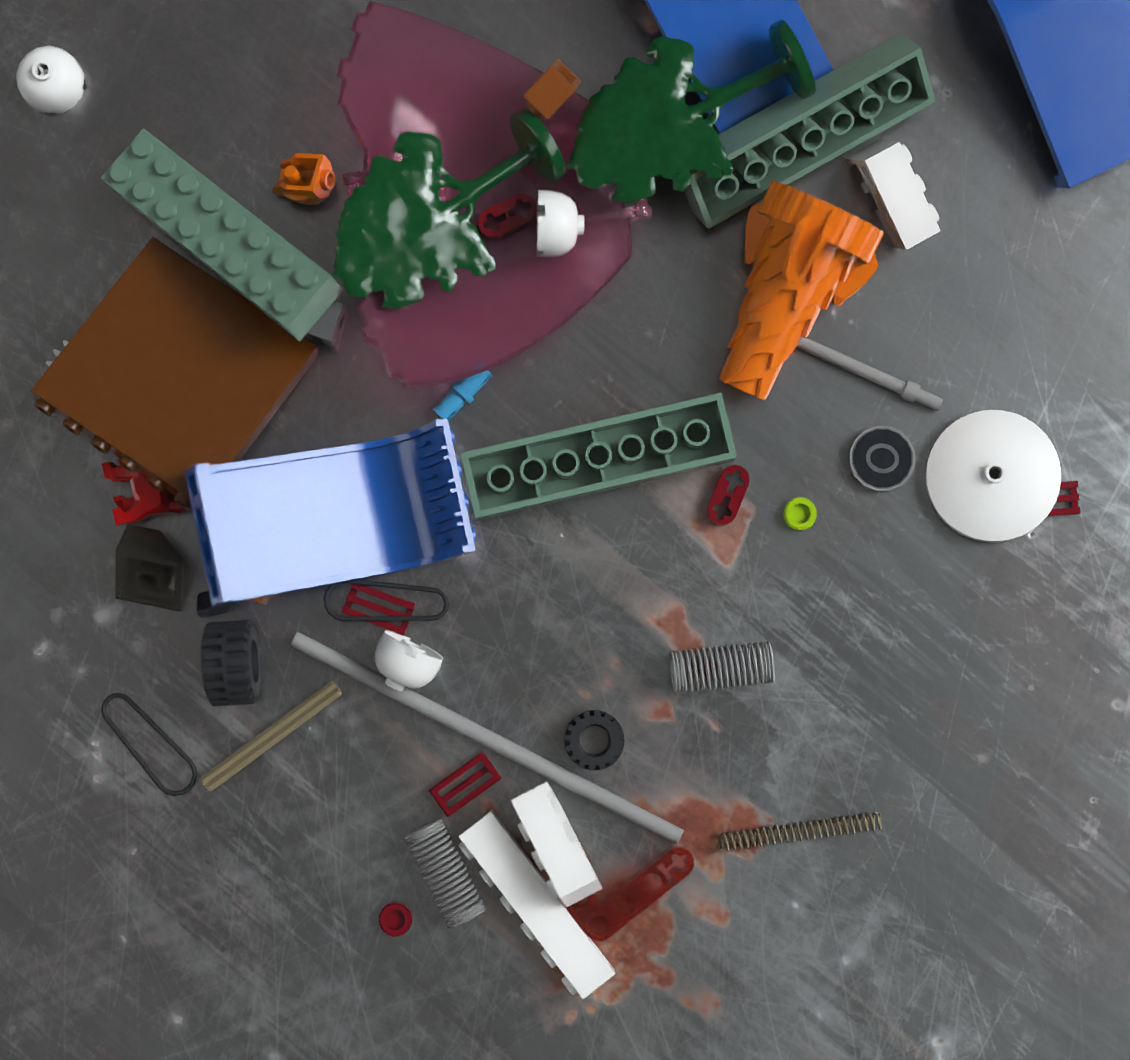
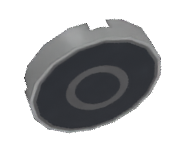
(881, 458)

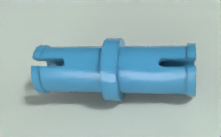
(461, 394)

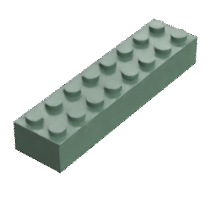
(808, 132)
(222, 234)
(598, 456)

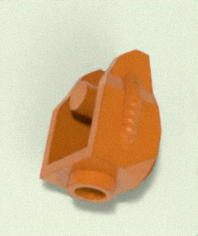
(305, 178)

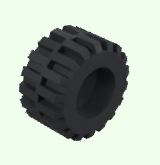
(230, 663)

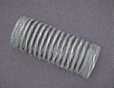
(765, 659)
(468, 910)

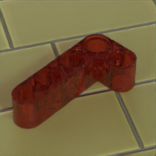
(634, 888)

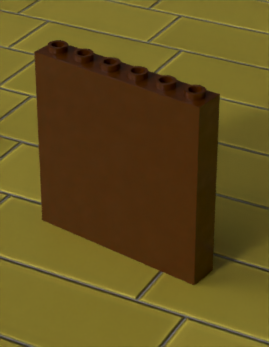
(172, 371)

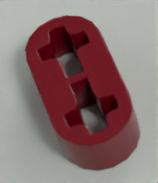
(503, 209)
(721, 491)

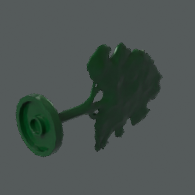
(646, 128)
(401, 230)

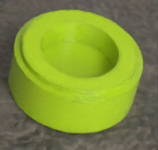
(799, 514)

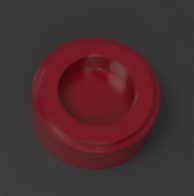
(395, 919)

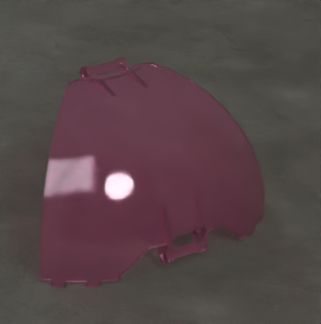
(463, 91)

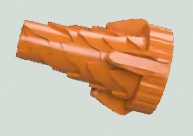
(801, 263)

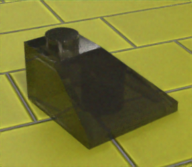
(148, 569)

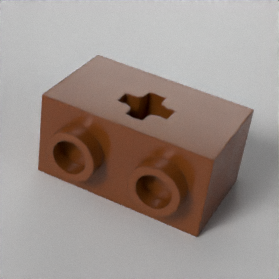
(551, 90)

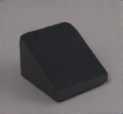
(205, 607)

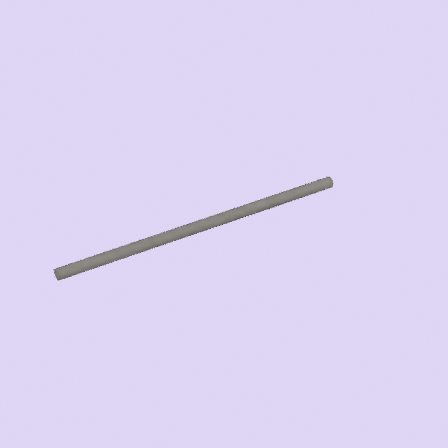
(489, 739)

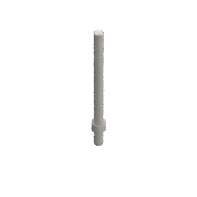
(909, 391)

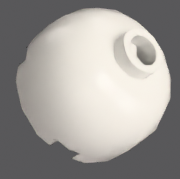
(50, 80)
(556, 224)
(405, 662)

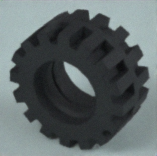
(605, 758)

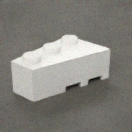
(896, 192)
(555, 845)

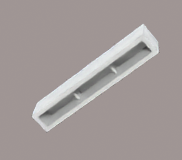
(527, 894)

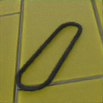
(386, 618)
(161, 733)

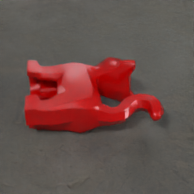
(146, 499)

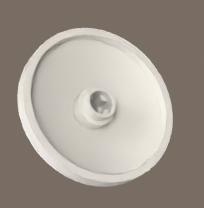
(986, 506)

